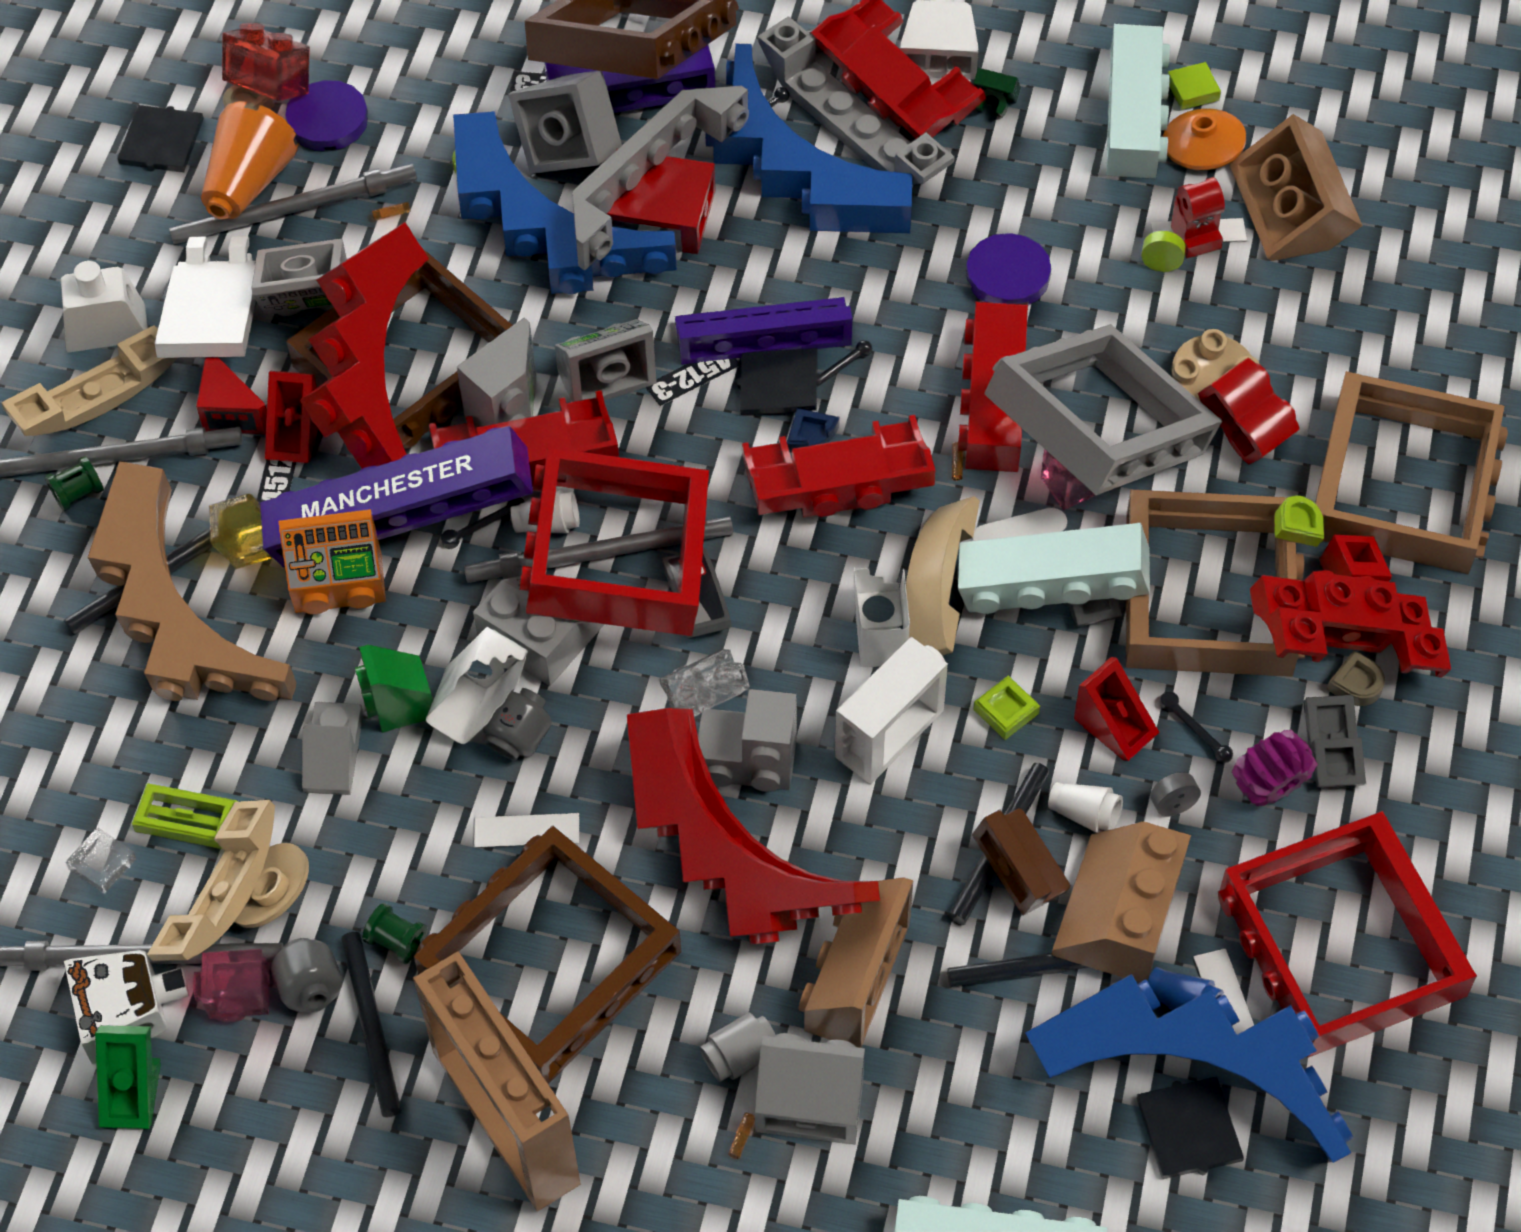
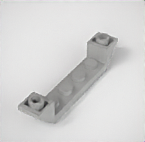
(710, 109)
(883, 148)

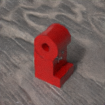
(1198, 216)

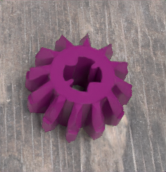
(1274, 767)

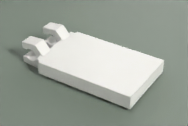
(208, 303)

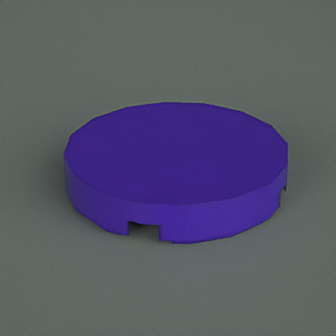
(328, 115)
(1008, 269)

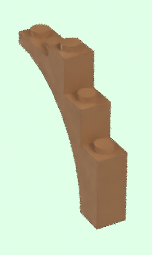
(185, 649)

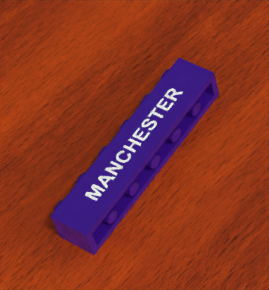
(413, 489)

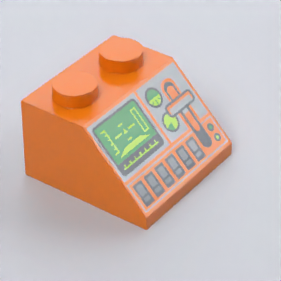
(332, 561)

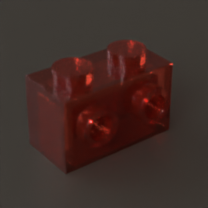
(265, 62)

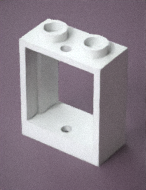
(890, 709)

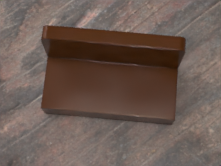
(1020, 859)

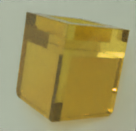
(238, 530)

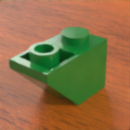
(393, 687)

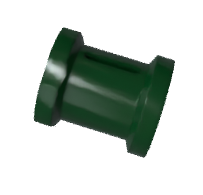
(74, 483)
(394, 933)

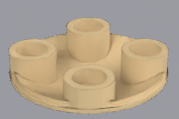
(1206, 359)

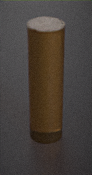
(391, 211)
(957, 463)
(741, 1135)

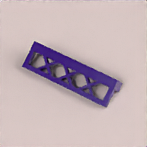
(764, 328)

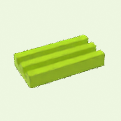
(176, 831)

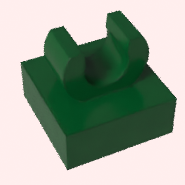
(998, 87)

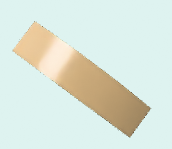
(92, 392)
(932, 574)
(245, 843)

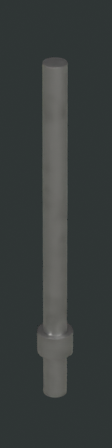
(373, 182)
(194, 442)
(511, 564)
(39, 955)

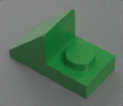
(126, 1076)

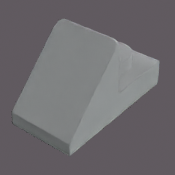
(331, 748)

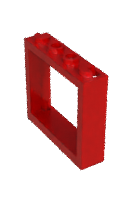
(606, 601)
(1409, 895)

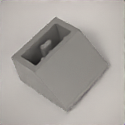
(809, 1088)

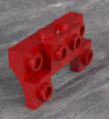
(888, 76)
(576, 427)
(840, 473)
(1349, 615)

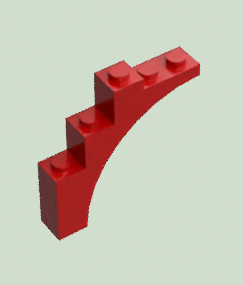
(354, 346)
(681, 800)

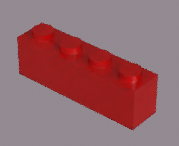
(991, 436)

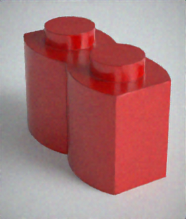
(1250, 410)

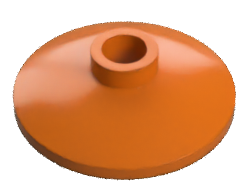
(1205, 139)

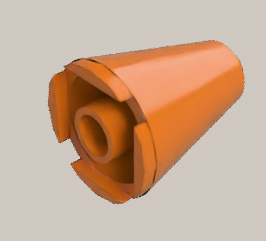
(245, 158)

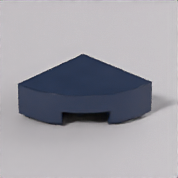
(811, 429)

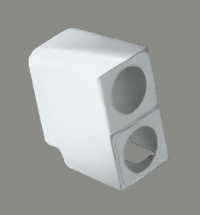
(880, 640)
(462, 705)

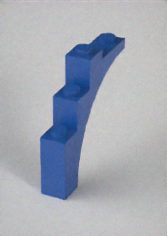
(832, 190)
(535, 225)
(1267, 1054)

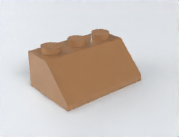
(1295, 191)
(1122, 899)
(857, 965)

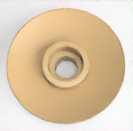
(277, 886)

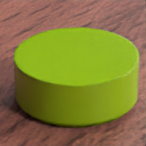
(1163, 251)

